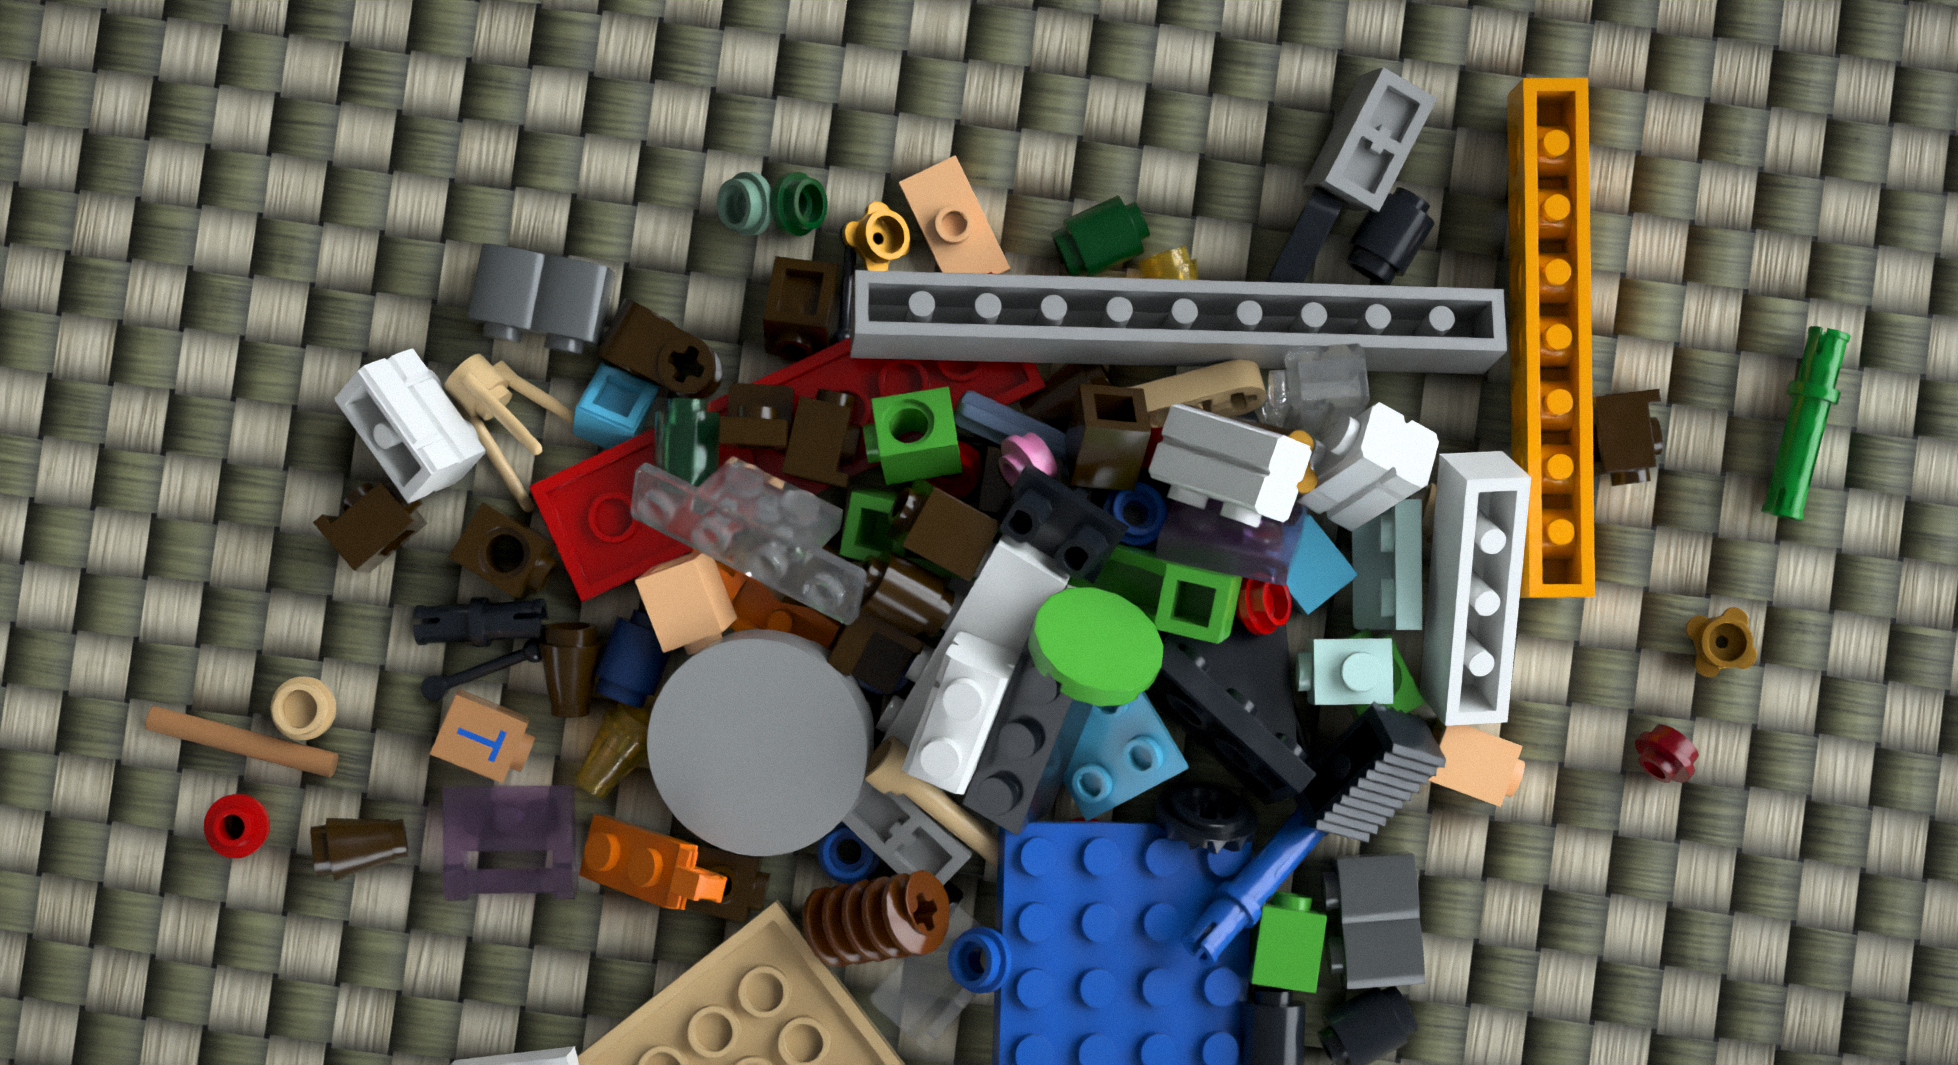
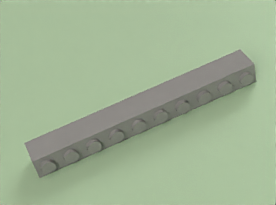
(1169, 321)

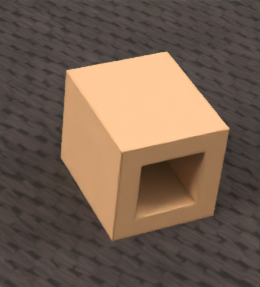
(686, 602)
(1478, 763)

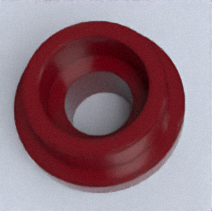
(1666, 754)

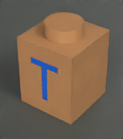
(483, 737)

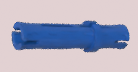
(1239, 901)

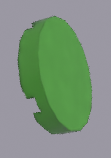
(1095, 646)

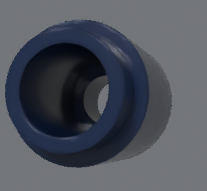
(631, 661)

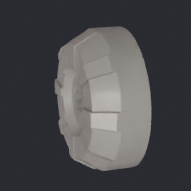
(760, 743)

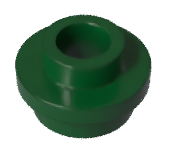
(798, 204)

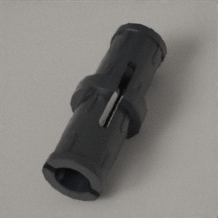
(480, 621)

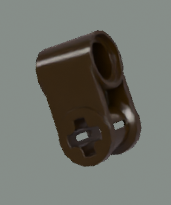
(654, 348)

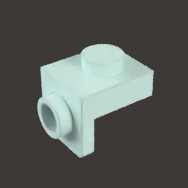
(1346, 671)

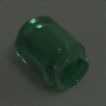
(687, 440)

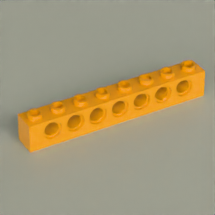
(1552, 331)

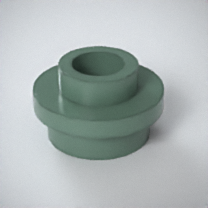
(745, 203)

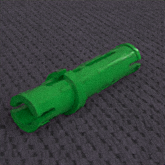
(1806, 422)

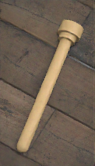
(886, 776)

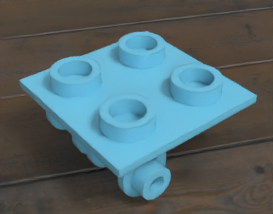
(1120, 756)

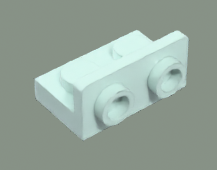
(1389, 569)

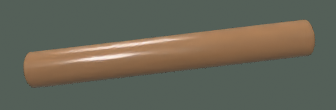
(241, 741)

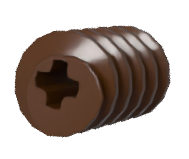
(877, 919)

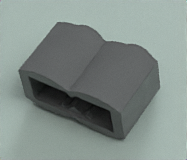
(540, 296)
(1376, 920)

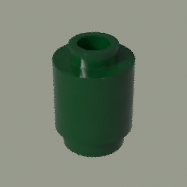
(1101, 237)

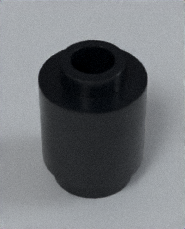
(1390, 238)
(1367, 1027)
(1272, 1028)

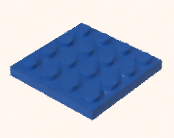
(1101, 953)

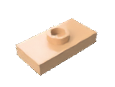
(953, 220)

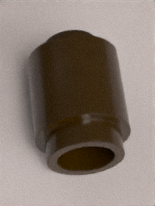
(905, 594)

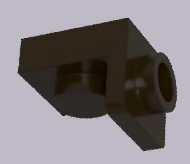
(799, 307)
(758, 417)

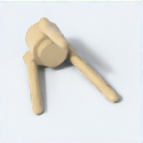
(484, 392)

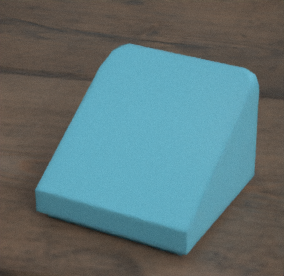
(613, 407)

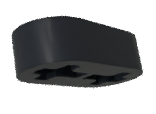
(1306, 238)

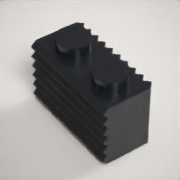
(1369, 773)

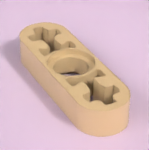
(1221, 389)

